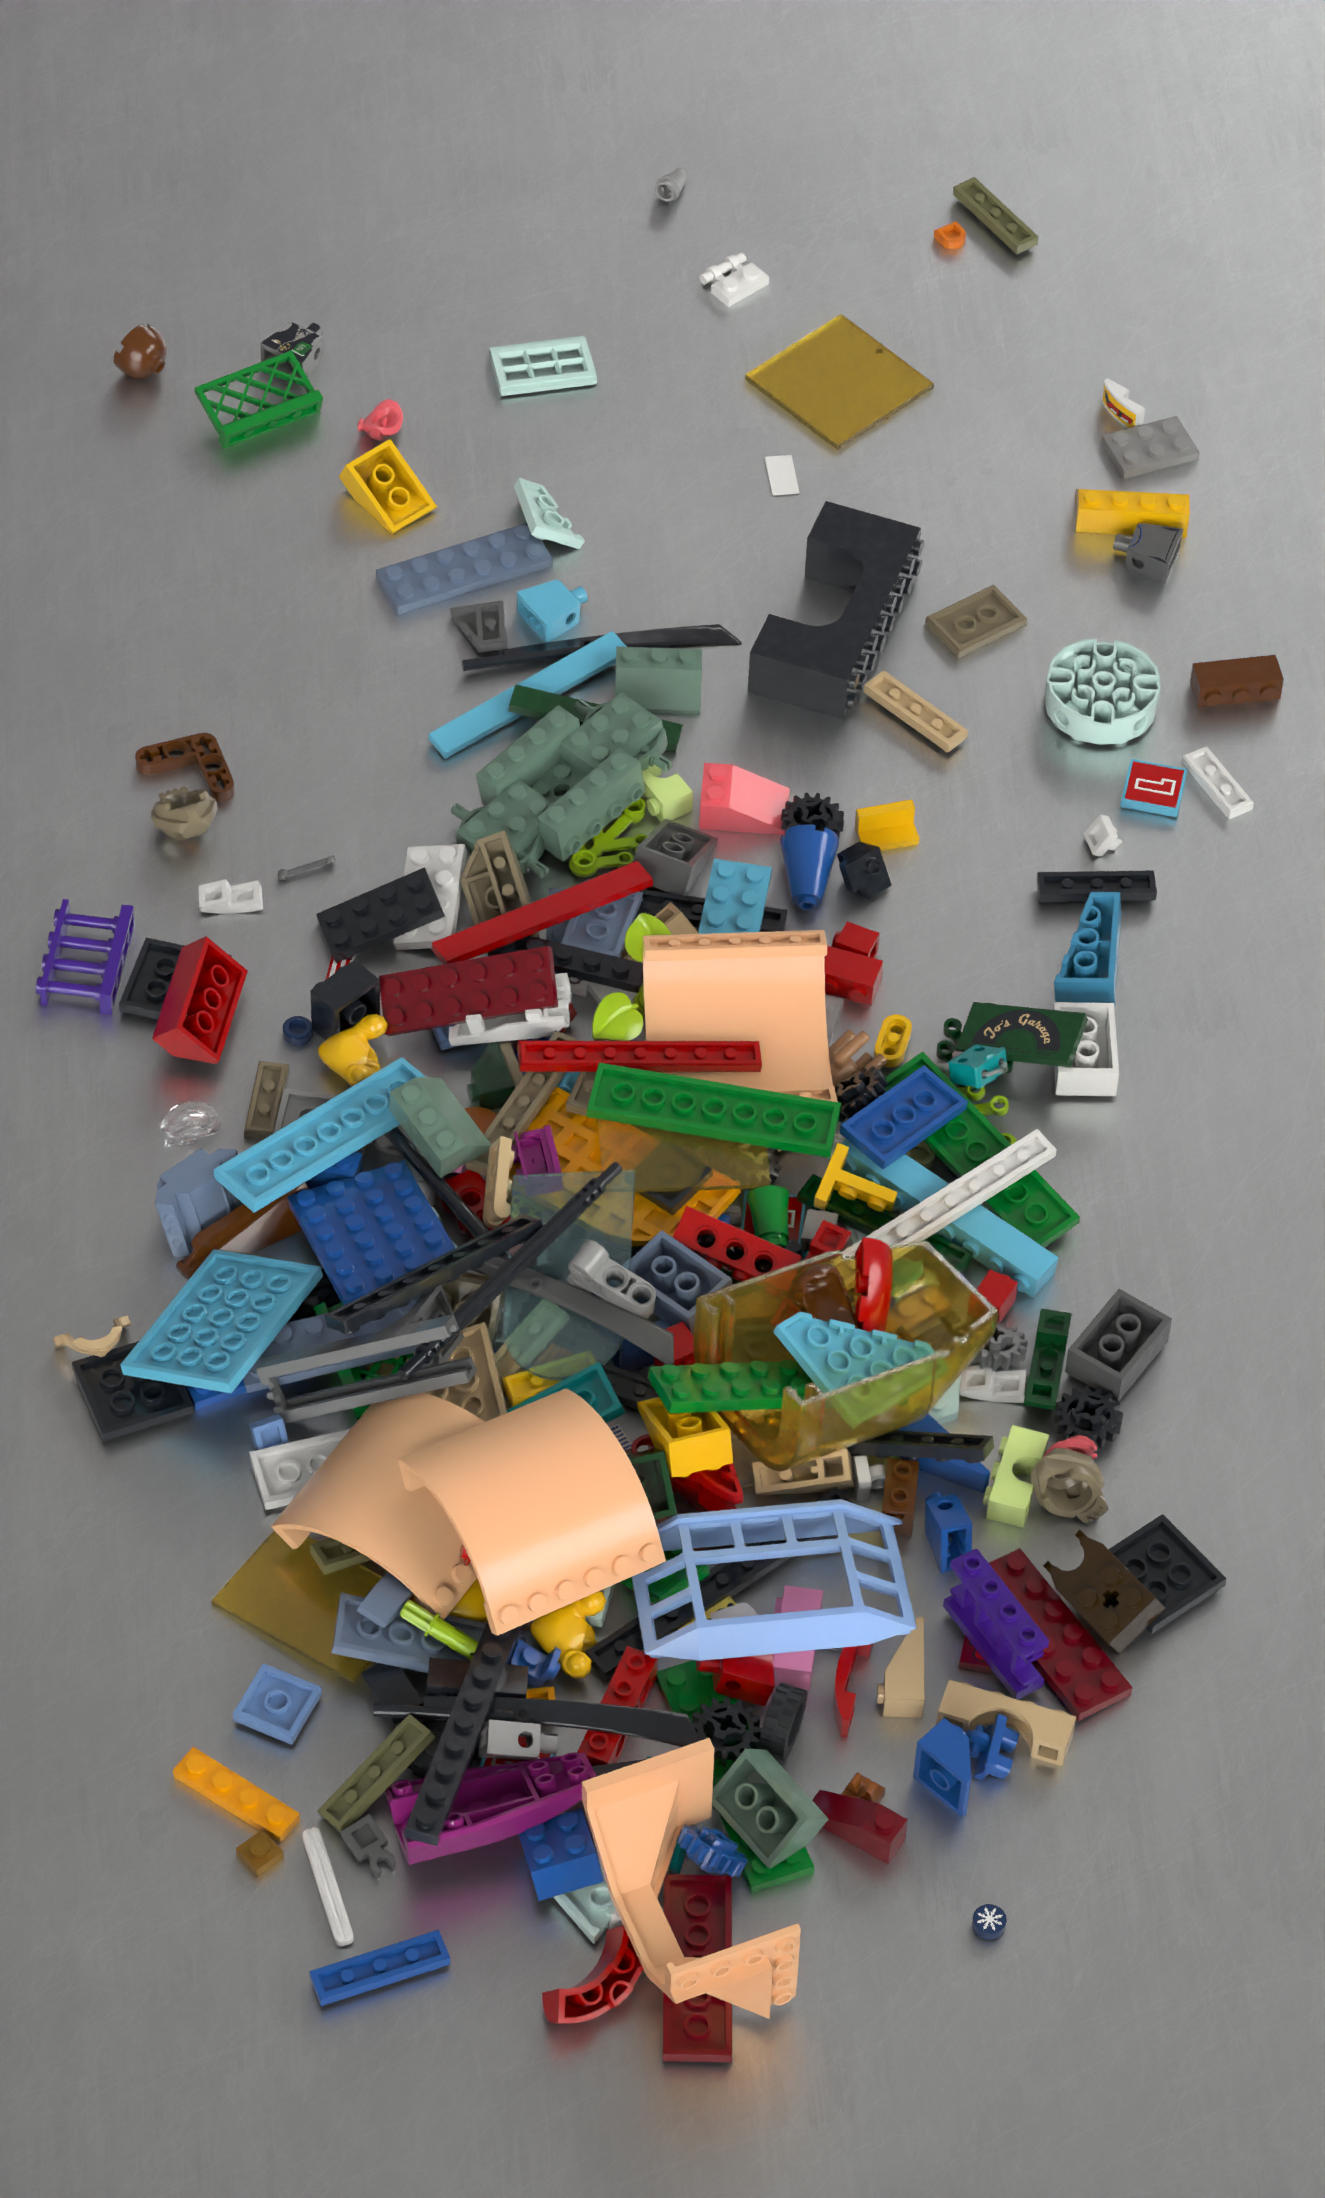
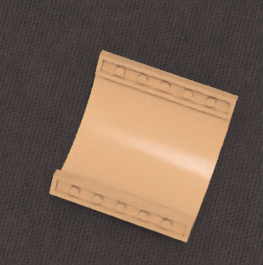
(744, 990)
(365, 1504)
(540, 1506)

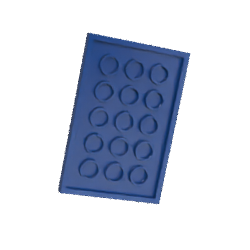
(370, 1228)

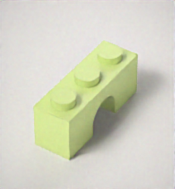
(667, 796)
(1009, 1497)

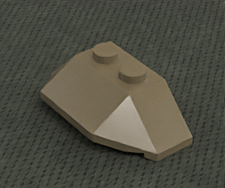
(494, 879)

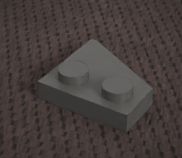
(483, 625)

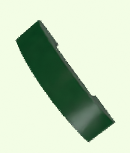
(1047, 1359)

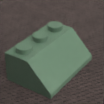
(660, 678)
(437, 1123)
(766, 1807)

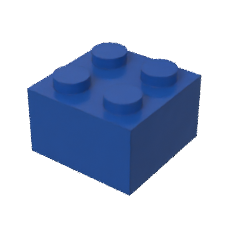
(561, 1855)

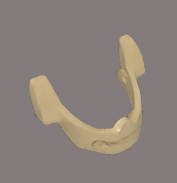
(96, 1347)

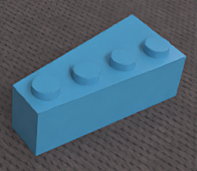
(1092, 959)

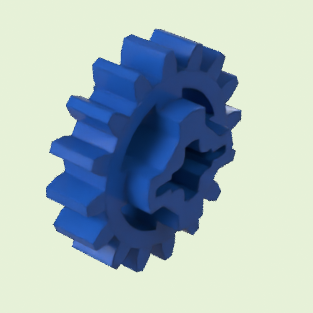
(711, 1850)

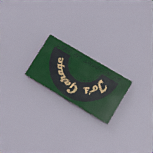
(1025, 1033)

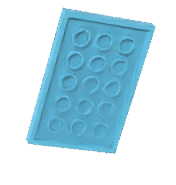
(221, 1321)

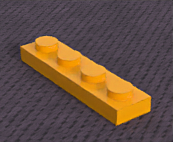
(236, 1794)

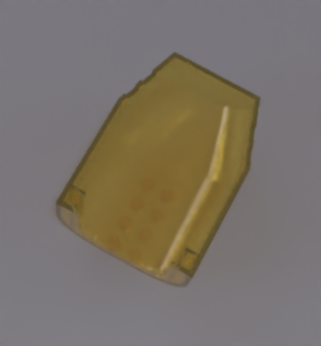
(930, 1307)

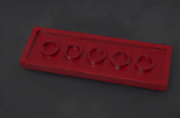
(483, 986)
(1073, 1660)
(702, 1924)

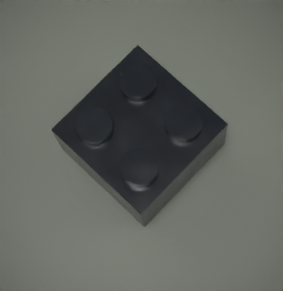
(344, 999)

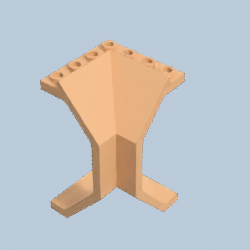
(635, 1829)

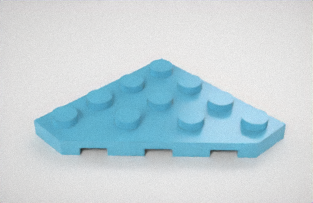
(840, 1354)

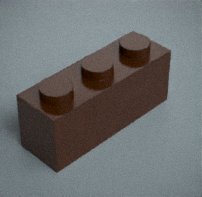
(1236, 680)

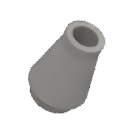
(670, 185)

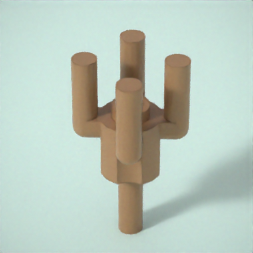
(843, 1049)

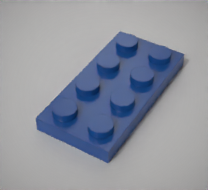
(903, 1117)

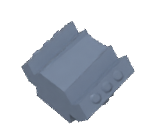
(192, 1198)

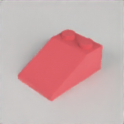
(740, 801)

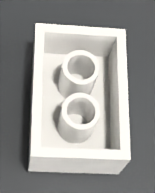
(1096, 1059)

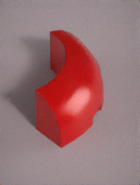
(873, 1284)
(603, 1987)

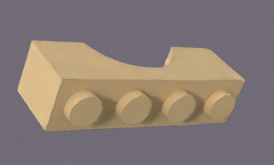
(1044, 1729)

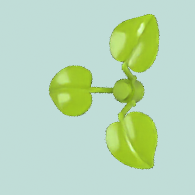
(616, 1015)

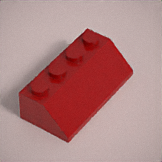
(200, 1002)

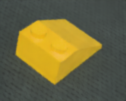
(387, 487)
(689, 1439)

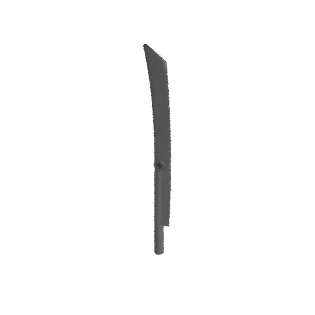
(635, 1329)

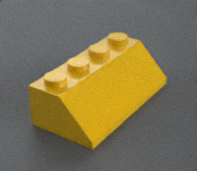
(1122, 510)

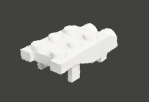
(527, 1025)

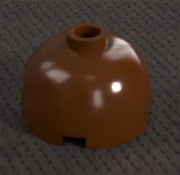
(142, 352)

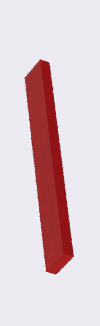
(542, 914)
(643, 1055)

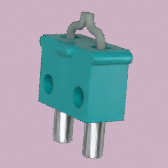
(975, 1065)

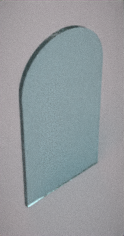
(537, 1332)

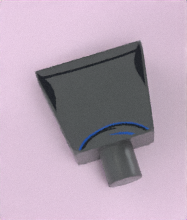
(1150, 550)

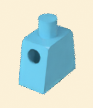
(550, 608)

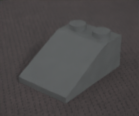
(675, 856)

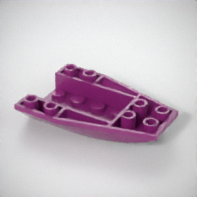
(494, 1803)

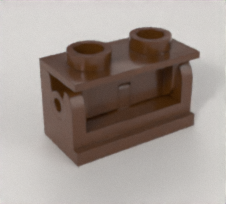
(901, 1493)

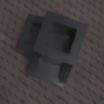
(864, 869)

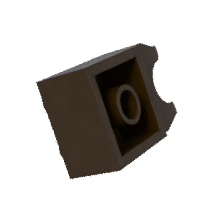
(1096, 1588)

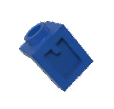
(540, 1665)

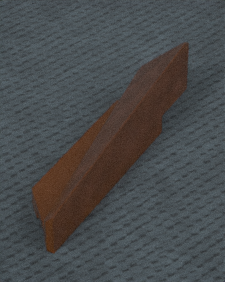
(244, 1232)

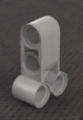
(592, 1271)

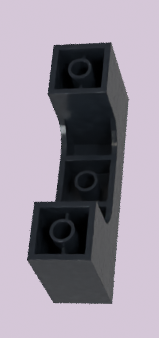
(830, 663)

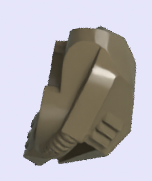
(184, 812)
(1069, 1485)

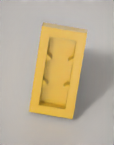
(851, 1186)

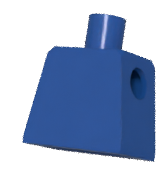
(943, 1517)

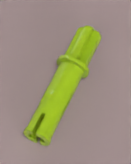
(439, 1629)

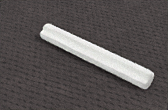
(328, 1887)

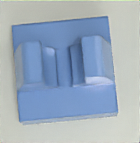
(268, 1432)

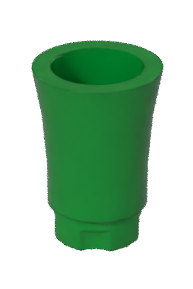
(770, 1213)

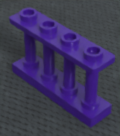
(110, 971)

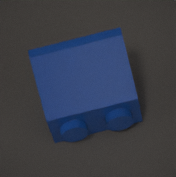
(945, 1765)

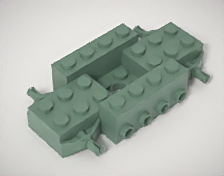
(592, 761)

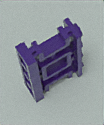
(996, 1624)

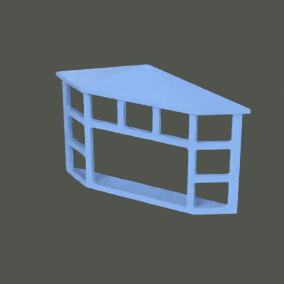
(778, 1631)

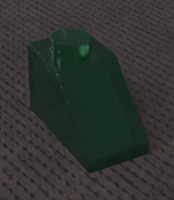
(490, 1080)

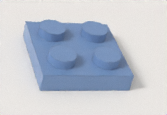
(277, 1704)

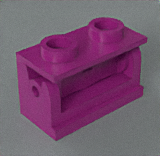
(536, 1152)

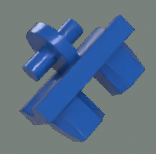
(986, 1745)

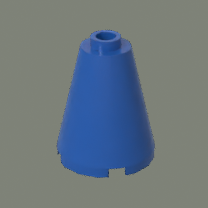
(808, 862)

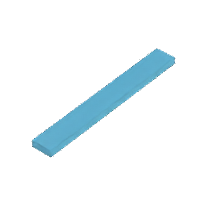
(553, 679)

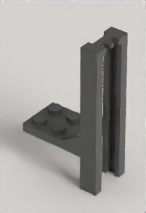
(426, 1321)

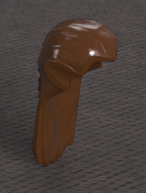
(823, 1294)

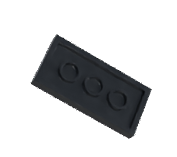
(380, 915)

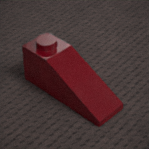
(863, 1824)

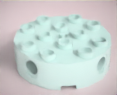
(1102, 691)

